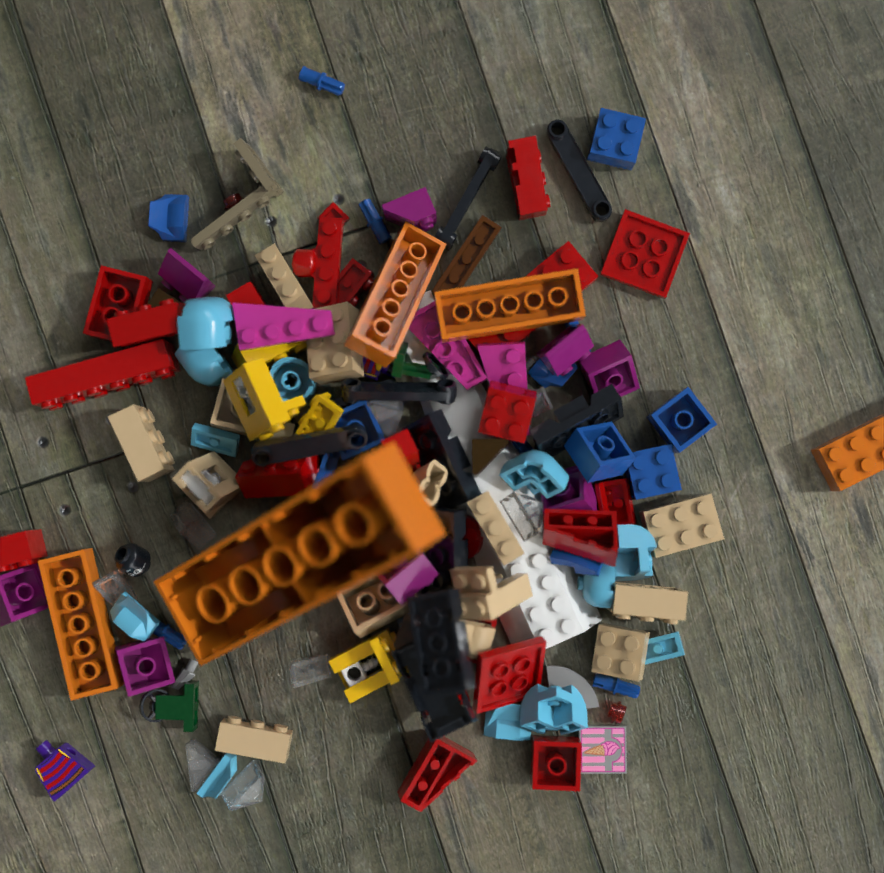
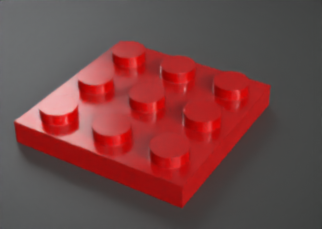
(645, 254)
(507, 673)

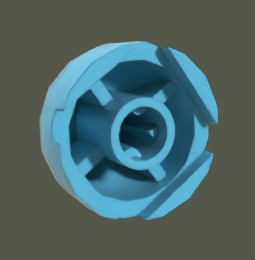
(598, 589)

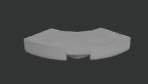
(564, 676)

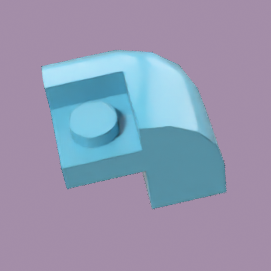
(205, 323)
(204, 365)
(536, 471)
(634, 553)
(553, 709)

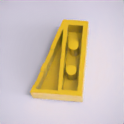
(269, 354)

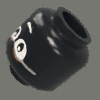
(132, 560)

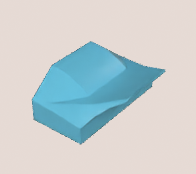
(133, 617)
(505, 724)
(219, 777)

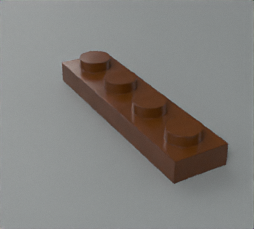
(469, 255)

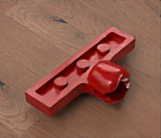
(322, 262)

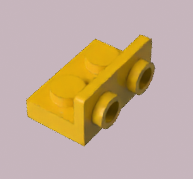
(321, 415)

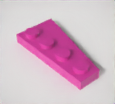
(276, 325)
(454, 355)

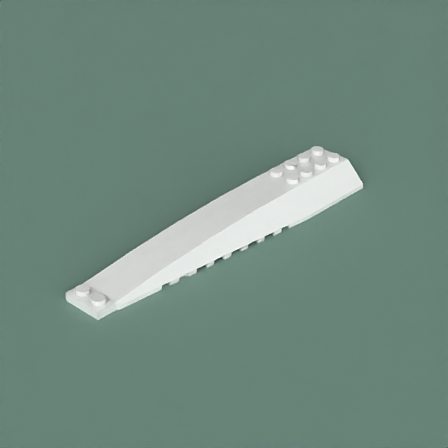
(557, 605)

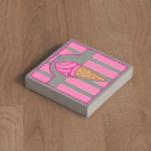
(603, 749)

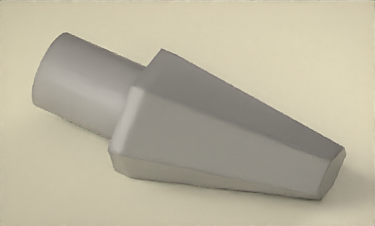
(185, 674)

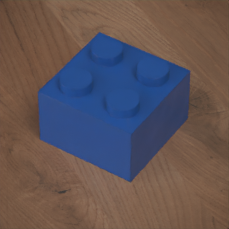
(616, 139)
(361, 414)
(681, 420)
(599, 451)
(653, 472)

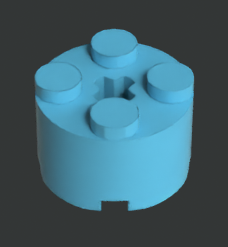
(298, 369)

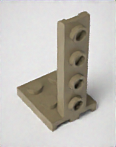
(243, 210)

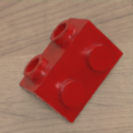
(353, 281)
(617, 497)

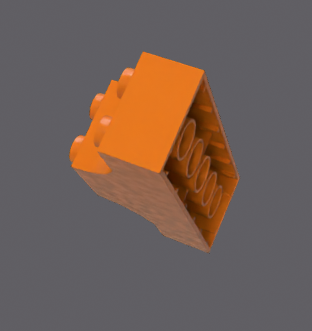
(301, 554)

